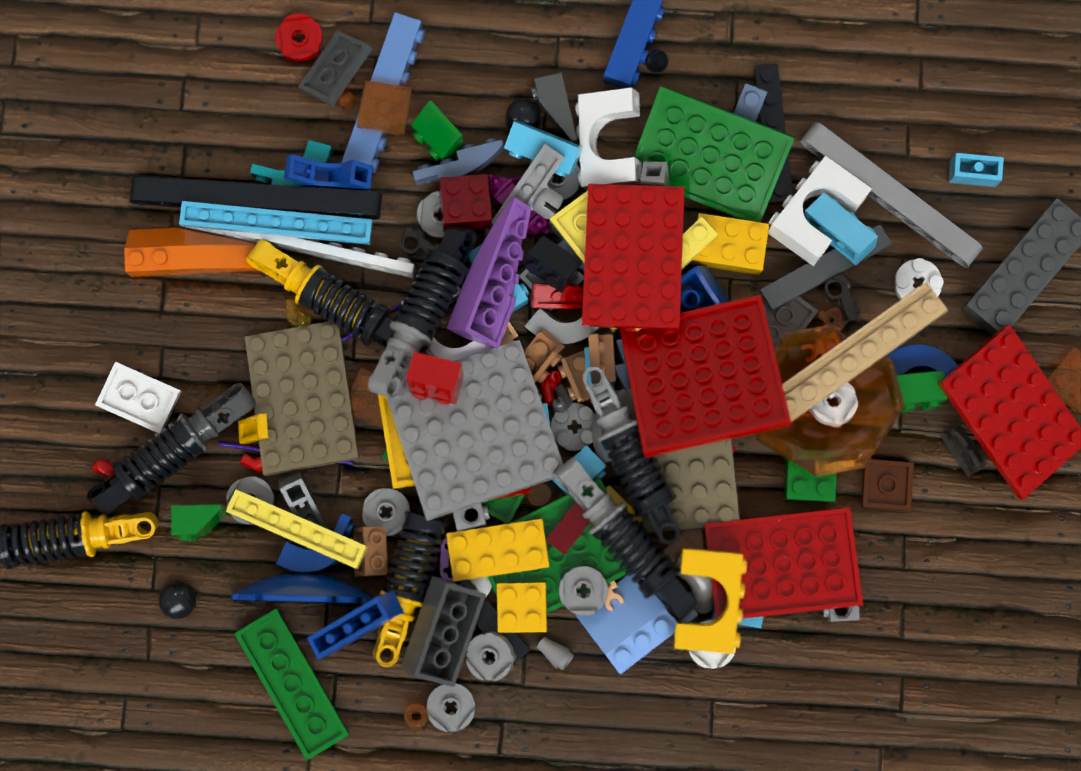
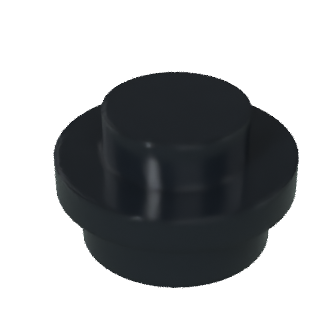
(656, 61)

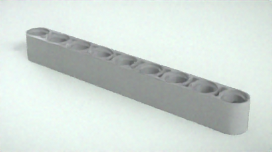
(894, 196)

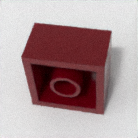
(465, 202)

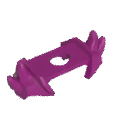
(500, 191)

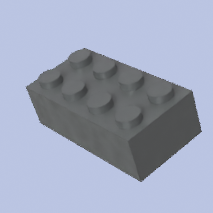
(443, 631)

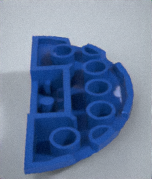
(302, 587)

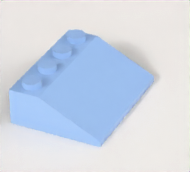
(630, 627)

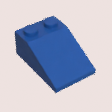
(700, 290)

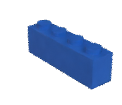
(632, 43)
(355, 625)

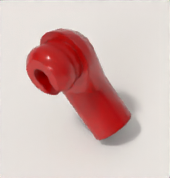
(548, 386)
(252, 462)
(103, 467)

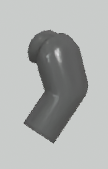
(564, 400)

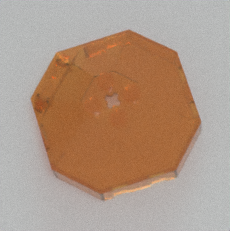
(826, 448)

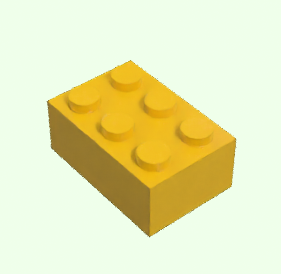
(737, 247)

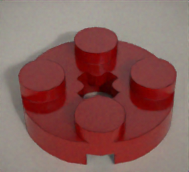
(288, 30)

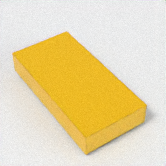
(253, 429)

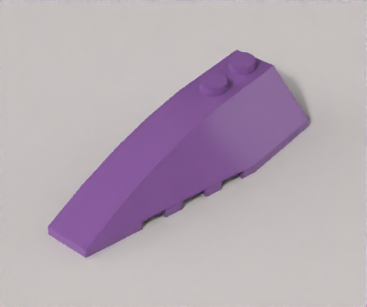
(489, 287)

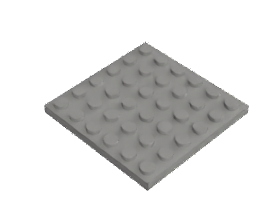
(483, 444)

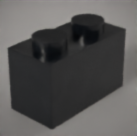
(552, 264)

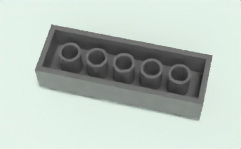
(1026, 269)

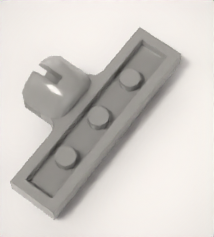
(534, 186)

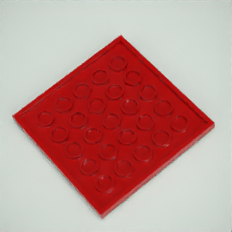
(705, 379)

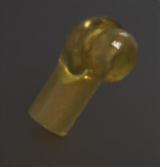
(294, 316)

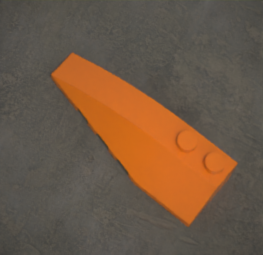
(183, 252)

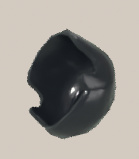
(523, 111)
(177, 600)

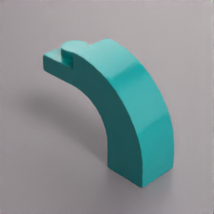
(314, 151)

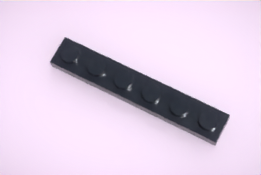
(773, 116)

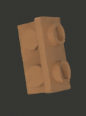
(542, 353)
(602, 356)
(573, 369)
(375, 558)

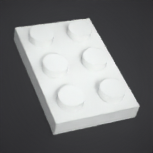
(138, 398)

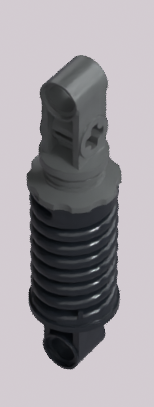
(169, 453)

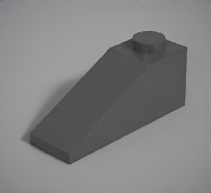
(554, 103)
(300, 498)

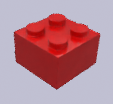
(434, 378)

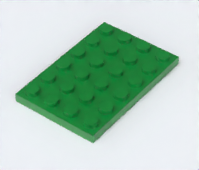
(714, 153)
(584, 552)

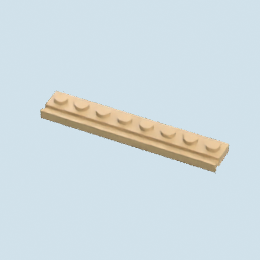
(862, 350)

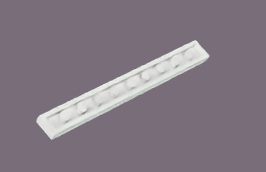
(332, 251)

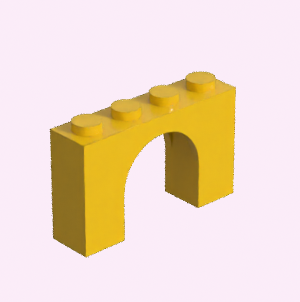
(721, 633)

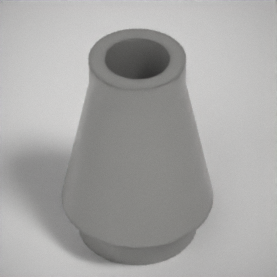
(556, 653)

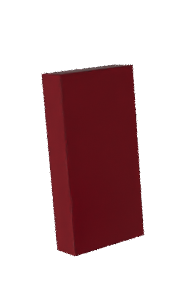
(568, 529)

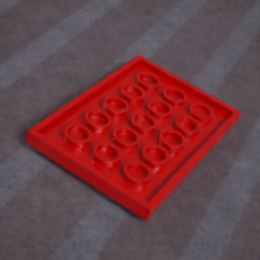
(633, 256)
(1013, 411)
(791, 562)

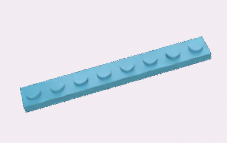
(276, 222)

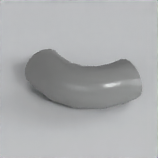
(701, 590)

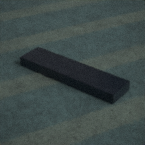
(488, 622)

